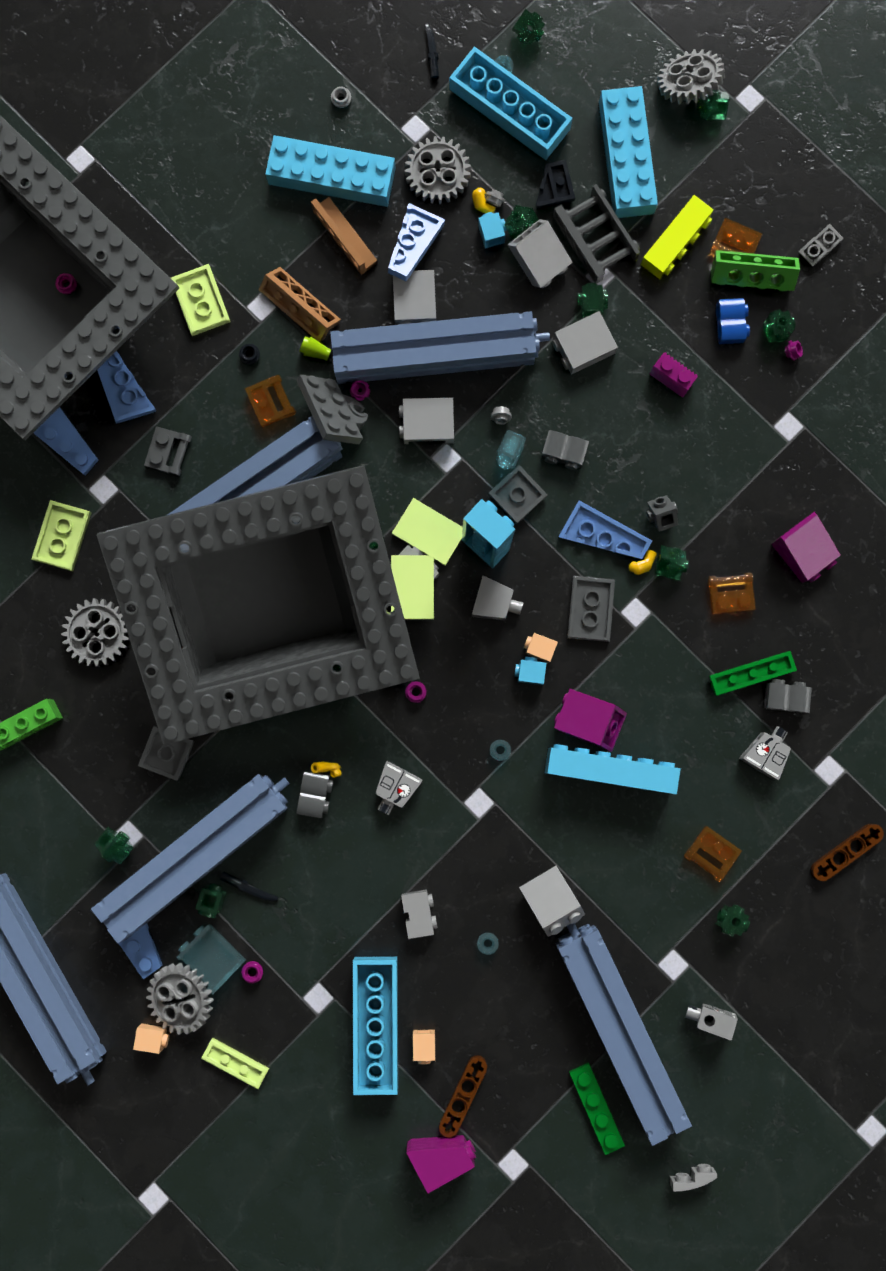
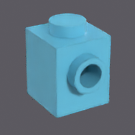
(492, 229)
(530, 671)

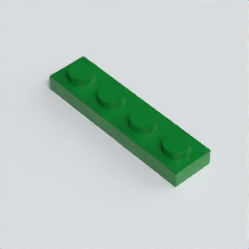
(752, 673)
(596, 1108)

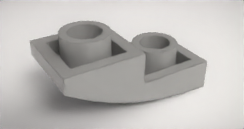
(821, 245)
(699, 1177)

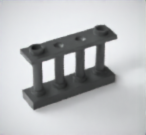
(586, 251)

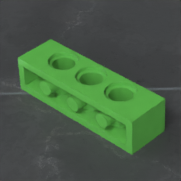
(764, 265)
(28, 722)

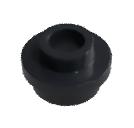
(249, 348)

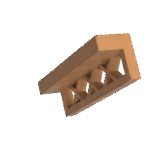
(344, 235)
(296, 305)

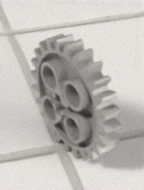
(691, 76)
(439, 187)
(83, 619)
(174, 979)

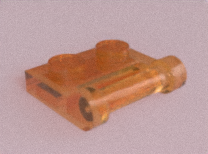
(736, 236)
(263, 403)
(732, 600)
(716, 847)

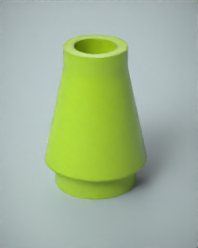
(313, 348)

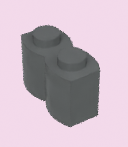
(564, 449)
(787, 697)
(313, 794)

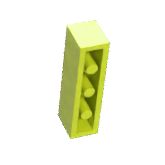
(676, 237)

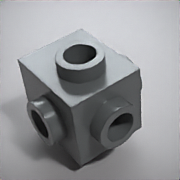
(662, 513)

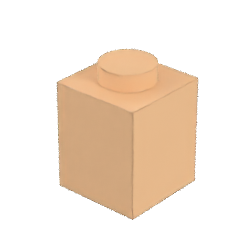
(540, 647)
(151, 1038)
(424, 1046)

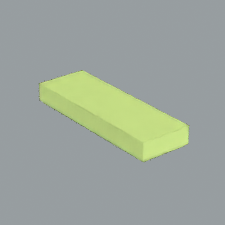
(235, 1063)

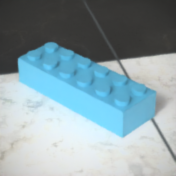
(510, 103)
(628, 152)
(330, 171)
(487, 532)
(611, 770)
(375, 1026)

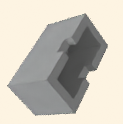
(420, 919)

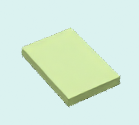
(200, 300)
(429, 531)
(61, 535)
(414, 585)

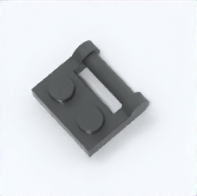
(161, 450)

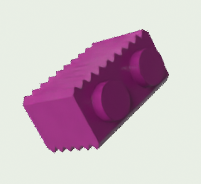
(673, 374)

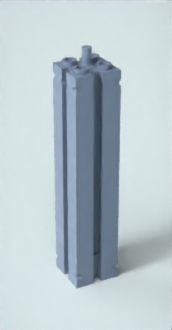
(436, 347)
(287, 460)
(191, 857)
(43, 994)
(622, 1033)

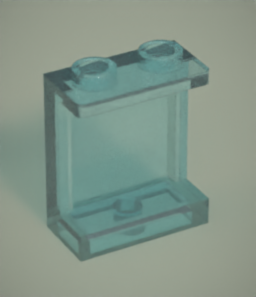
(211, 956)

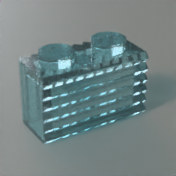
(510, 449)

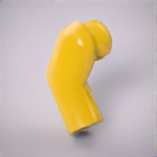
(480, 201)
(644, 565)
(334, 768)

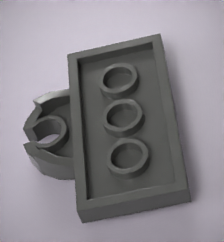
(335, 414)

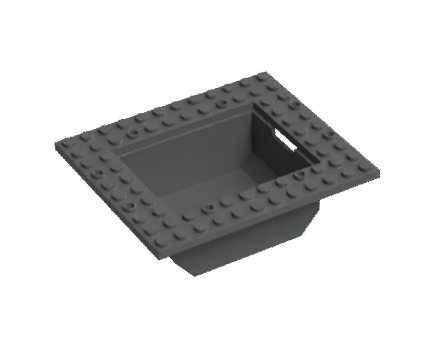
(52, 334)
(260, 604)

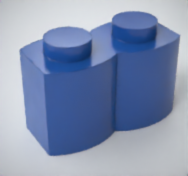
(731, 321)

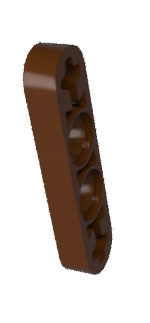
(849, 855)
(461, 1095)

